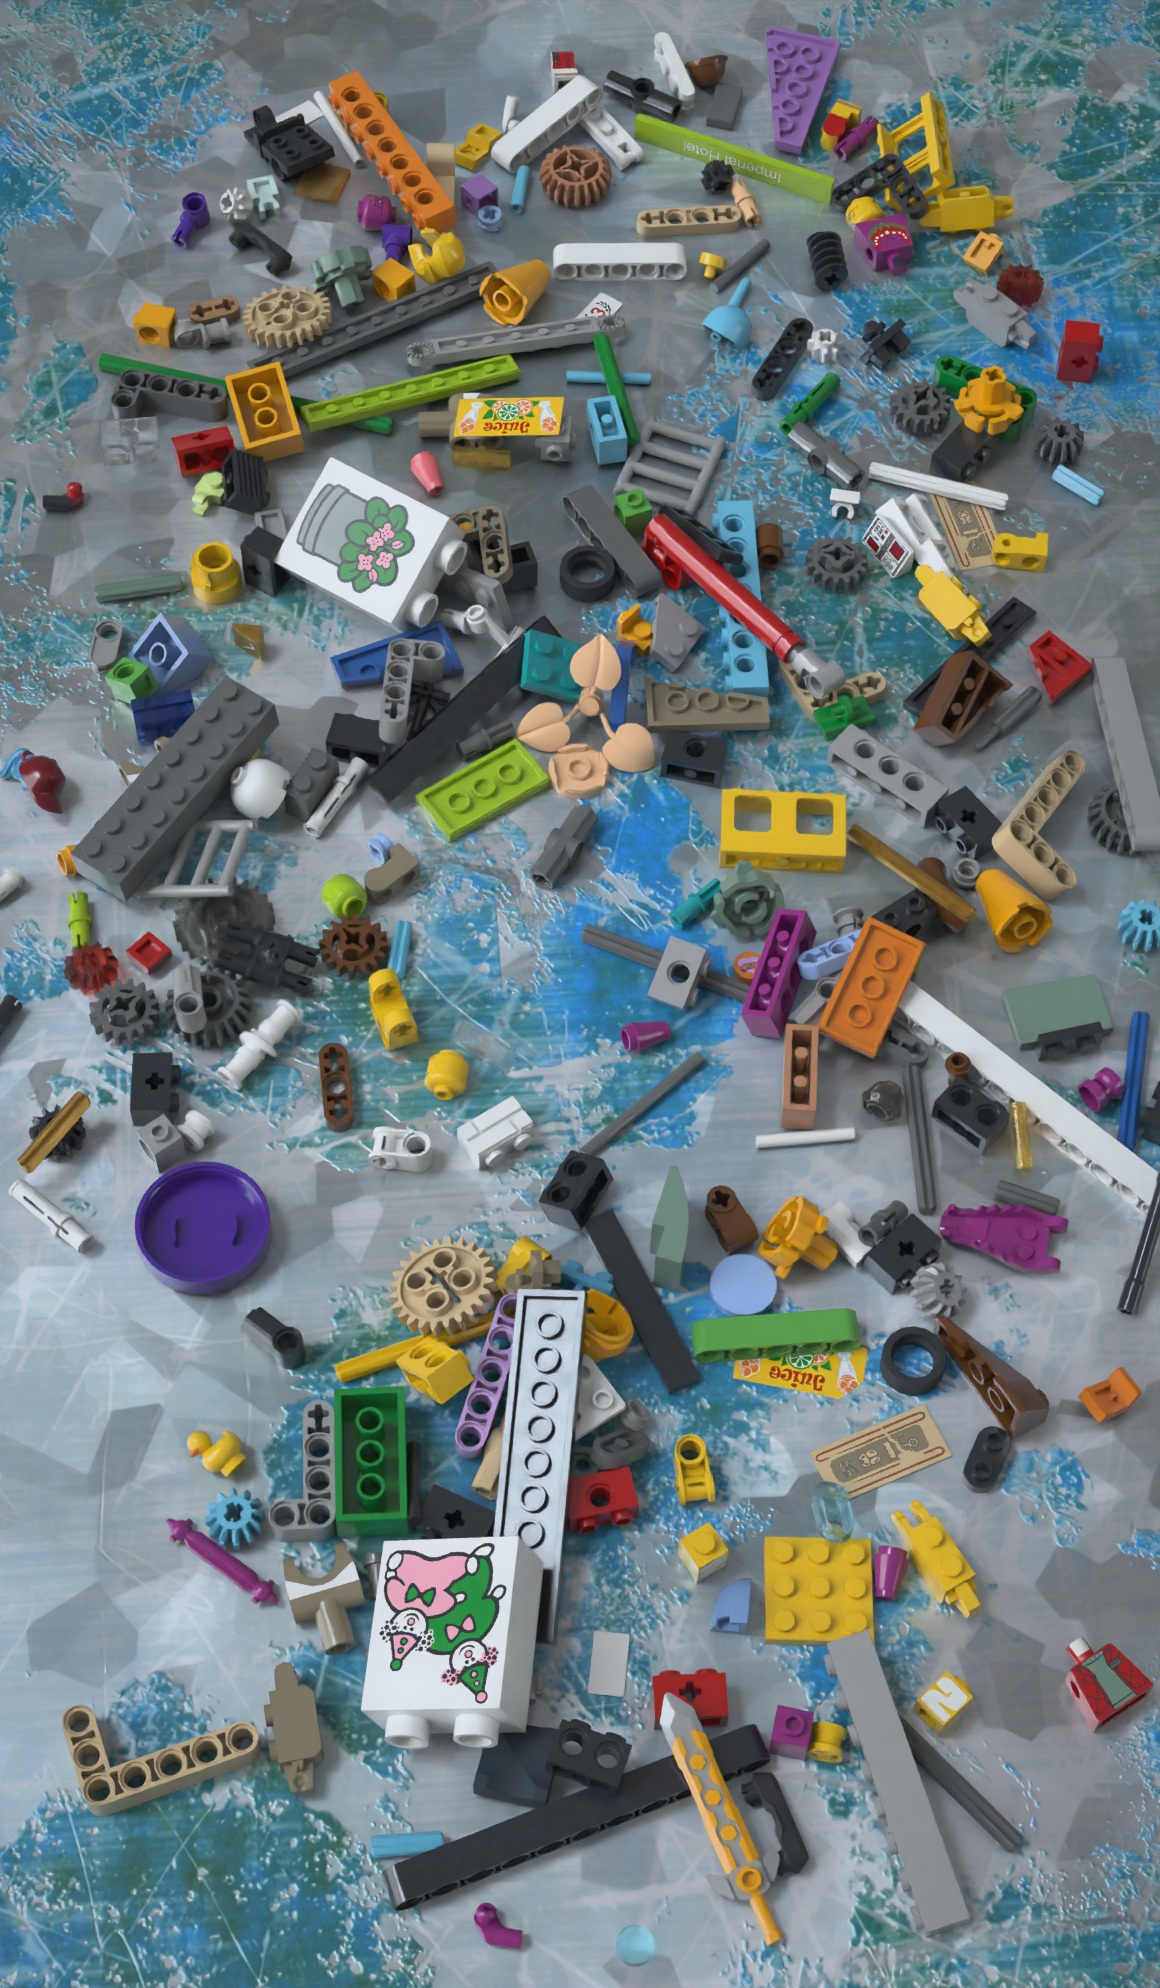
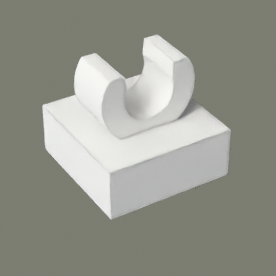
(844, 499)

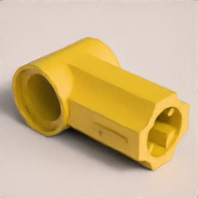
(517, 1259)

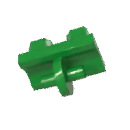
(838, 716)

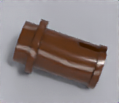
(957, 1065)

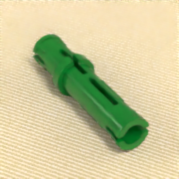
(803, 410)

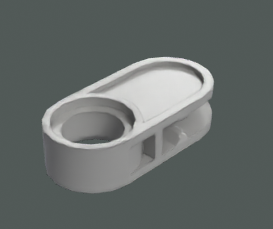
(105, 652)

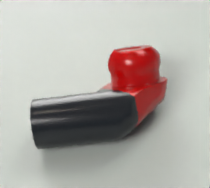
(67, 500)

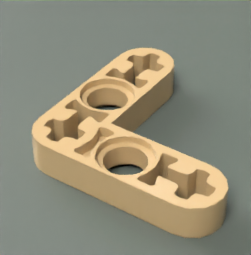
(852, 686)

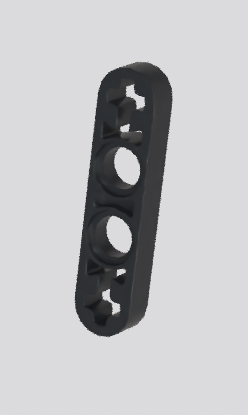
(780, 358)

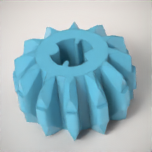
(1140, 925)
(235, 1531)

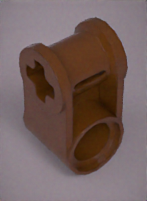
(731, 1224)

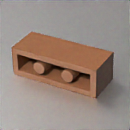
(799, 1076)

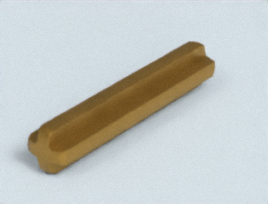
(54, 1132)

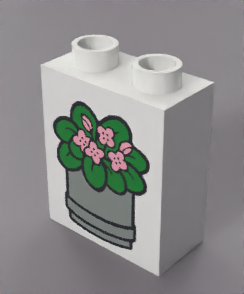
(372, 547)

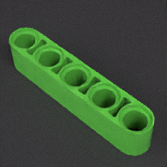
(775, 1335)

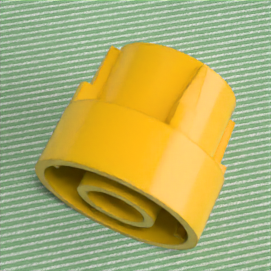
(215, 573)

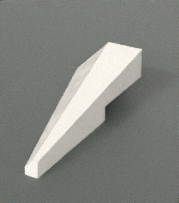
(919, 531)

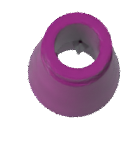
(643, 1035)
(889, 1569)

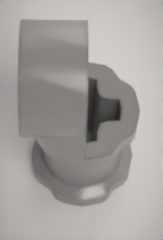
(201, 333)

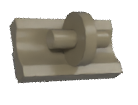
(539, 1272)

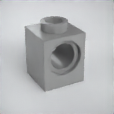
(161, 1143)

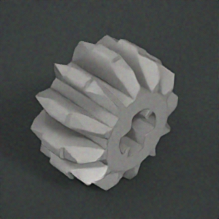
(937, 1291)

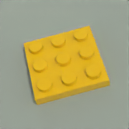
(816, 1590)

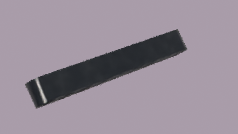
(453, 719)

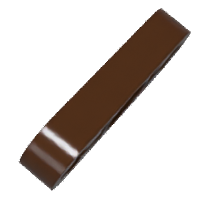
(344, 1097)

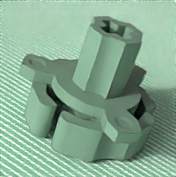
(343, 271)
(747, 899)

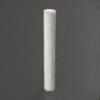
(805, 1137)

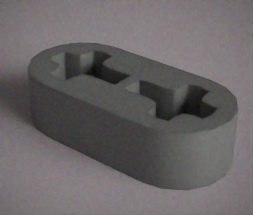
(900, 1046)

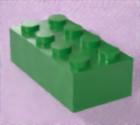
(370, 1461)

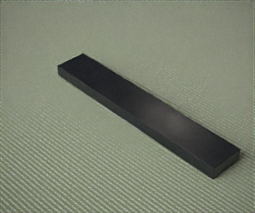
(1003, 626)
(641, 1302)

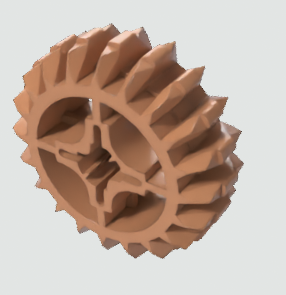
(575, 175)

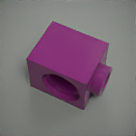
(791, 1732)

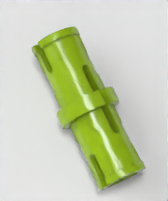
(79, 920)

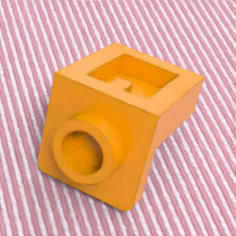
(984, 251)
(633, 627)

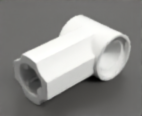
(844, 1232)

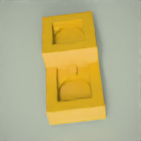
(477, 146)

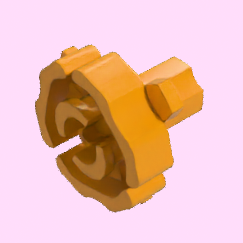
(992, 399)
(797, 1234)

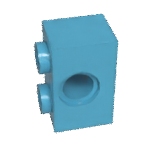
(606, 430)

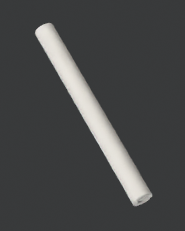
(339, 129)

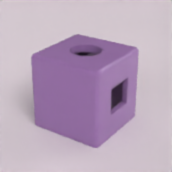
(476, 194)

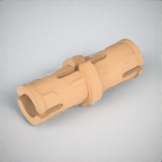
(745, 202)

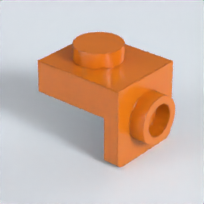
(1111, 1396)

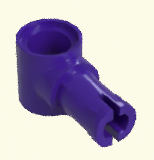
(192, 218)
(396, 240)

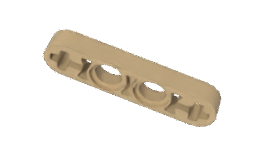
(688, 217)

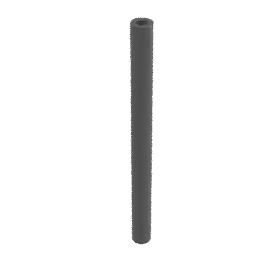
(642, 1104)

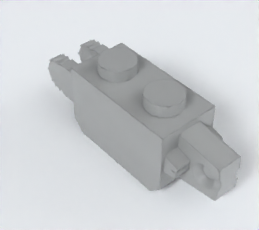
(995, 314)

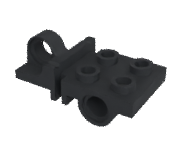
(287, 144)

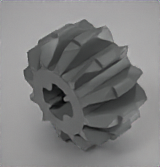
(1059, 441)

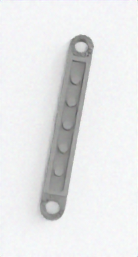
(514, 340)

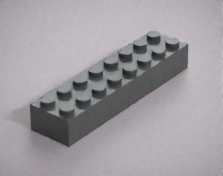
(175, 789)

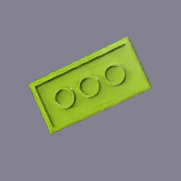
(483, 790)

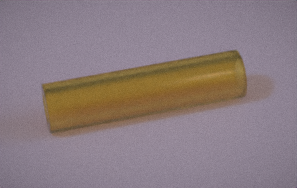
(1020, 1135)

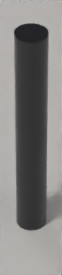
(414, 1489)

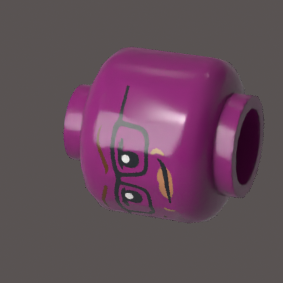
(375, 212)

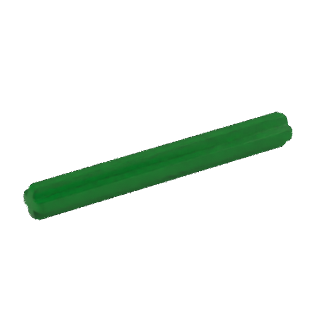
(615, 385)

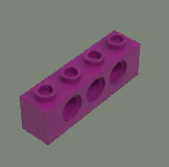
(778, 973)

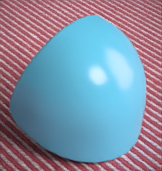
(731, 323)

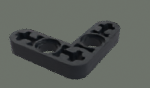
(889, 179)

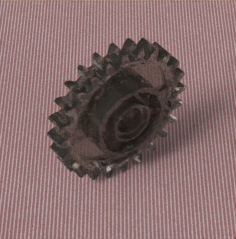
(199, 921)

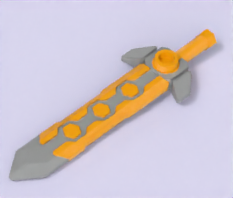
(721, 1817)

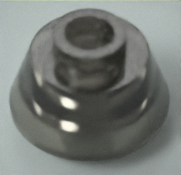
(883, 1101)

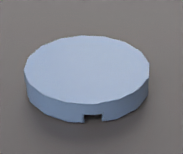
(743, 1286)

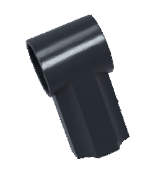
(274, 1336)

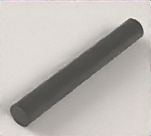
(740, 265)

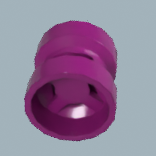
(1103, 1087)

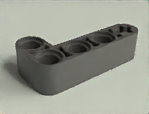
(169, 395)

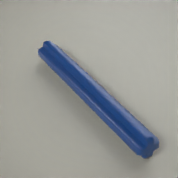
(1133, 1079)

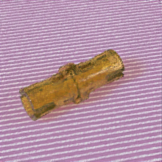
(481, 457)

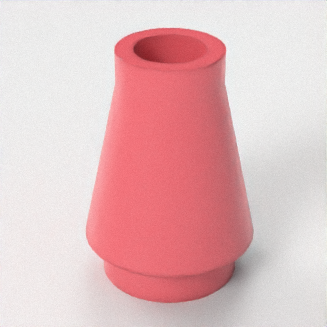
(427, 470)

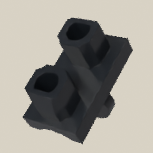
(879, 340)

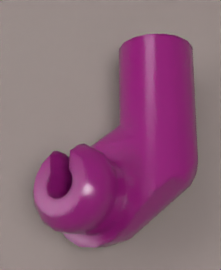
(493, 1930)

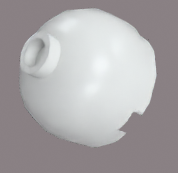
(258, 788)

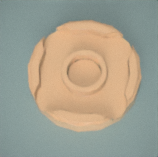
(578, 771)

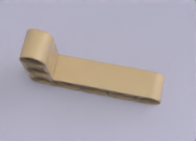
(1018, 835)
(153, 1764)

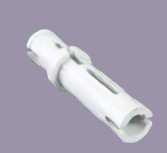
(343, 788)
(61, 1223)

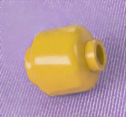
(447, 1074)

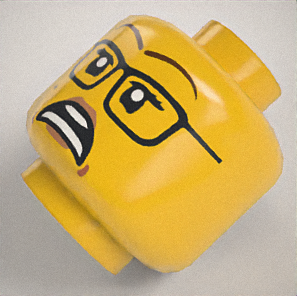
(863, 210)

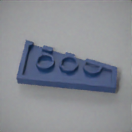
(368, 663)

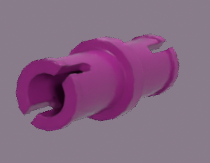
(856, 138)

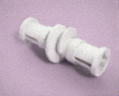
(258, 1044)

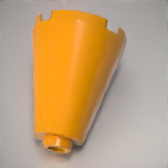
(514, 291)
(1012, 911)

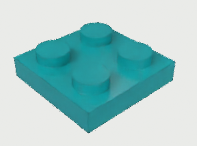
(548, 666)

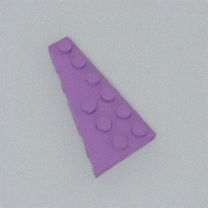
(798, 77)

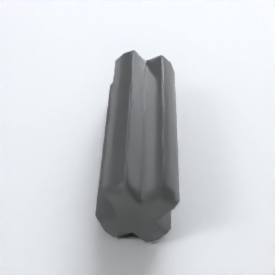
(1023, 1196)

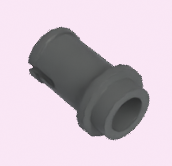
(372, 1565)

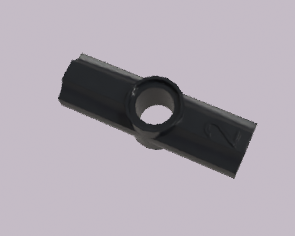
(642, 96)

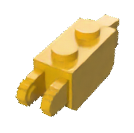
(967, 209)
(951, 607)
(938, 1559)

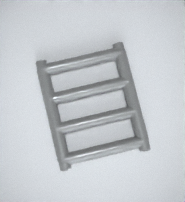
(697, 486)
(198, 887)

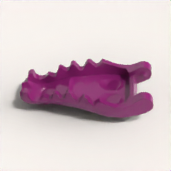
(1009, 1234)

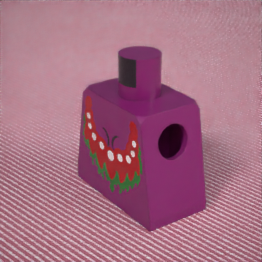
(885, 243)

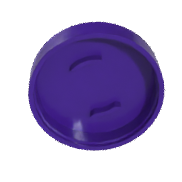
(203, 1227)

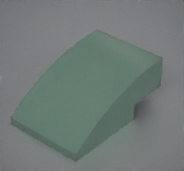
(670, 1233)

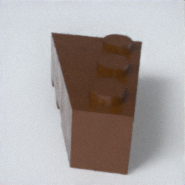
(959, 697)

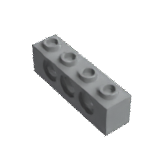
(869, 766)

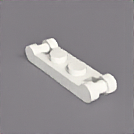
(677, 75)
(612, 137)

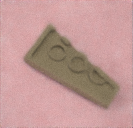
(702, 710)

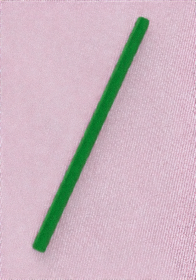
(119, 364)

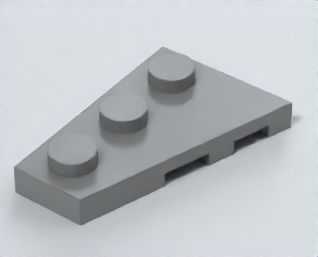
(481, 590)

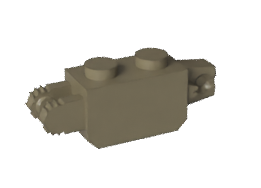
(295, 1728)

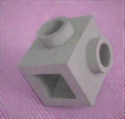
(558, 446)

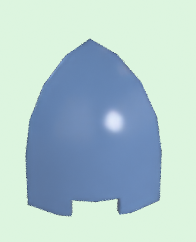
(732, 1608)

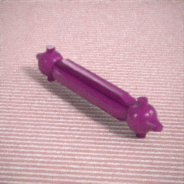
(222, 1561)

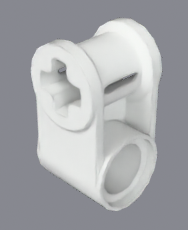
(398, 1149)

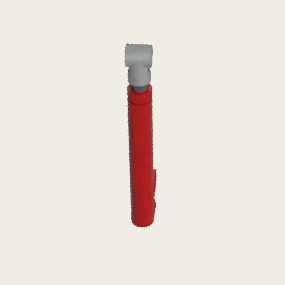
(684, 560)

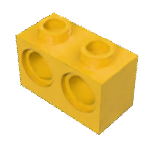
(435, 1369)

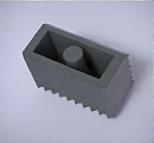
(310, 784)

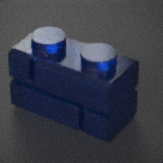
(161, 714)

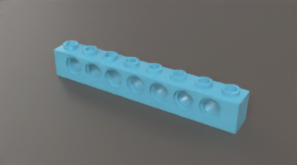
(745, 653)

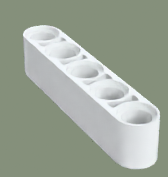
(547, 123)
(619, 261)

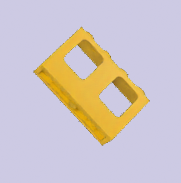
(935, 155)
(782, 845)

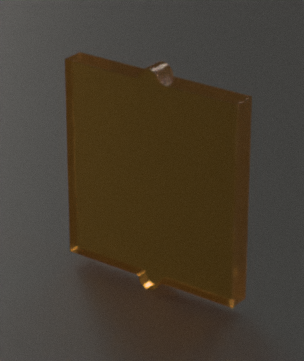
(323, 183)

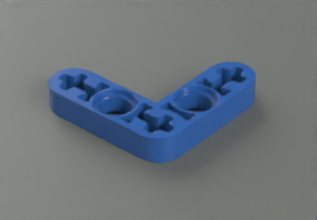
(619, 696)

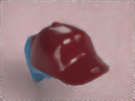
(39, 776)

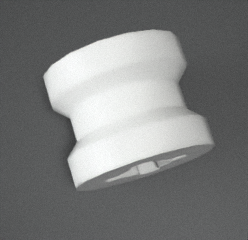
(195, 1130)

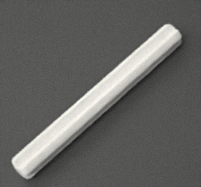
(938, 485)

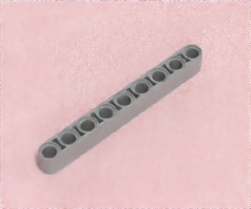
(1127, 751)

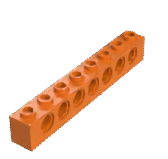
(391, 153)

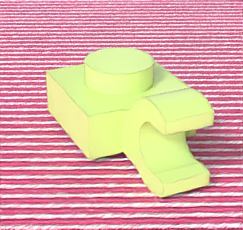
(208, 491)

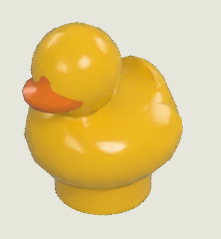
(222, 1456)

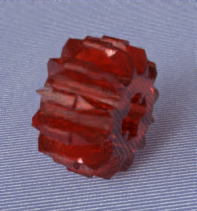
(1021, 284)
(91, 968)

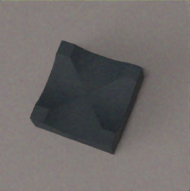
(516, 1767)

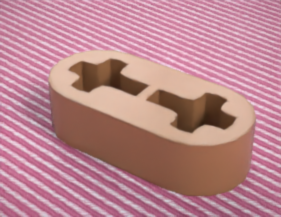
(214, 310)

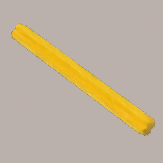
(387, 1356)

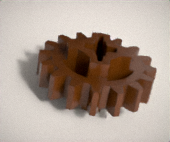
(353, 946)

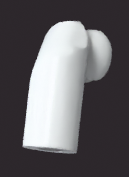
(510, 112)

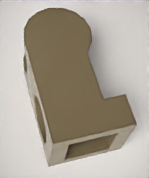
(392, 877)

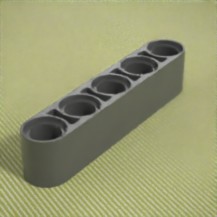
(606, 531)

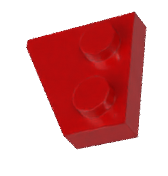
(1057, 665)

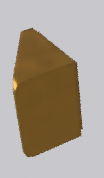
(249, 638)

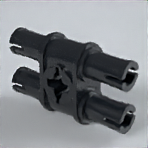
(254, 967)

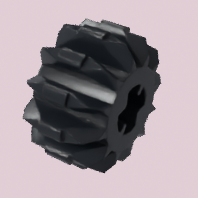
(71, 1139)

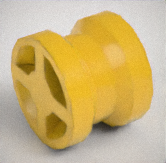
(827, 1742)

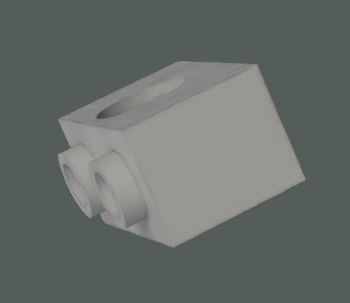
(676, 956)

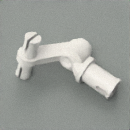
(478, 621)

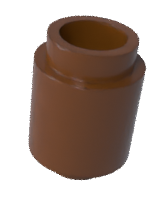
(769, 544)

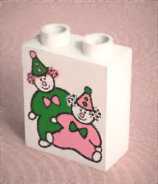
(453, 1640)

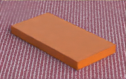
(870, 987)

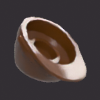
(707, 70)

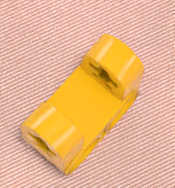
(391, 1010)

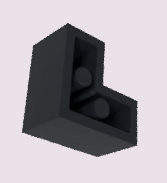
(523, 561)

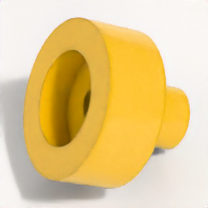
(712, 263)

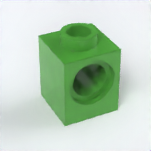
(633, 511)
(131, 680)

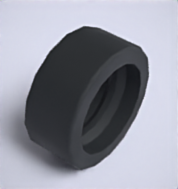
(589, 556)
(918, 1337)

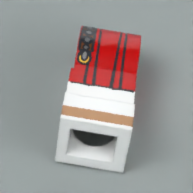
(562, 68)

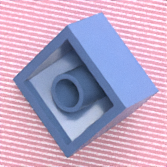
(172, 652)

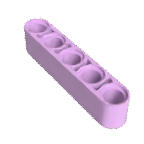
(485, 1391)

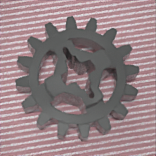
(920, 405)
(836, 562)
(124, 1012)

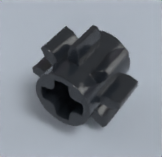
(717, 177)

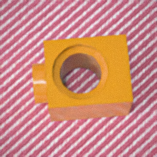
(393, 280)
(155, 324)

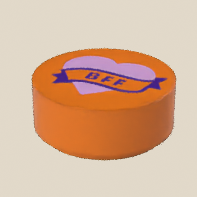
(745, 966)

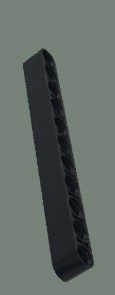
(561, 1823)

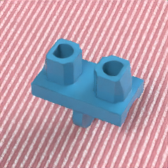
(574, 1279)

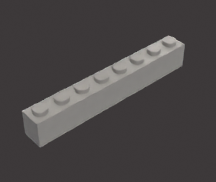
(898, 1785)

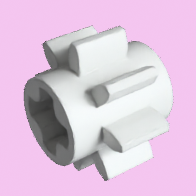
(236, 205)
(824, 345)

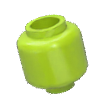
(344, 896)

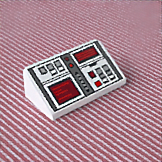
(888, 547)

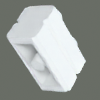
(496, 1133)

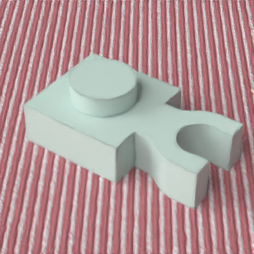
(264, 194)

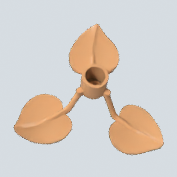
(591, 667)

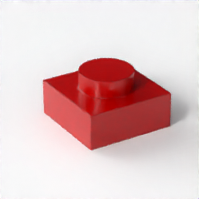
(148, 953)

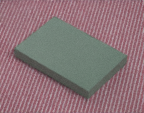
(1055, 1007)

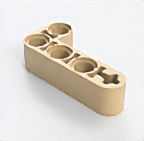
(442, 167)

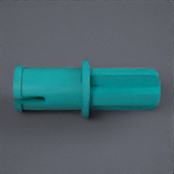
(695, 904)

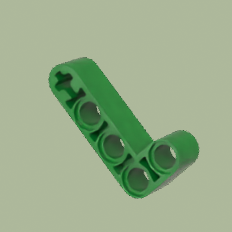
(956, 373)

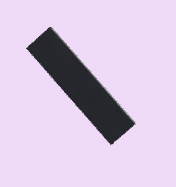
(702, 535)

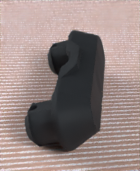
(246, 232)
(766, 1788)

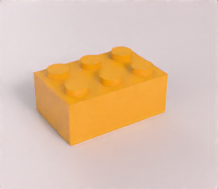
(265, 412)

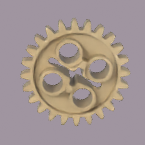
(287, 316)
(426, 1304)

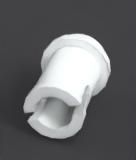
(9, 881)

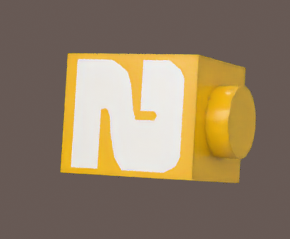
(703, 1552)
(943, 1703)

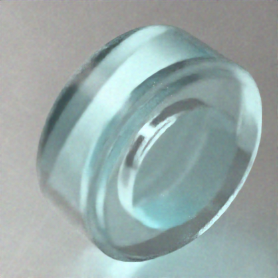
(634, 1945)

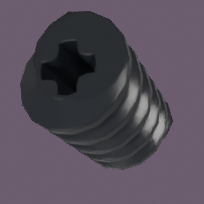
(827, 260)

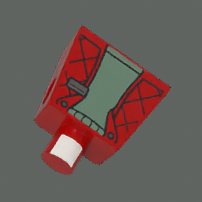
(1104, 1683)

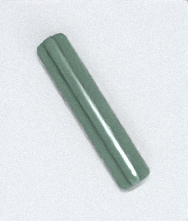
(138, 587)

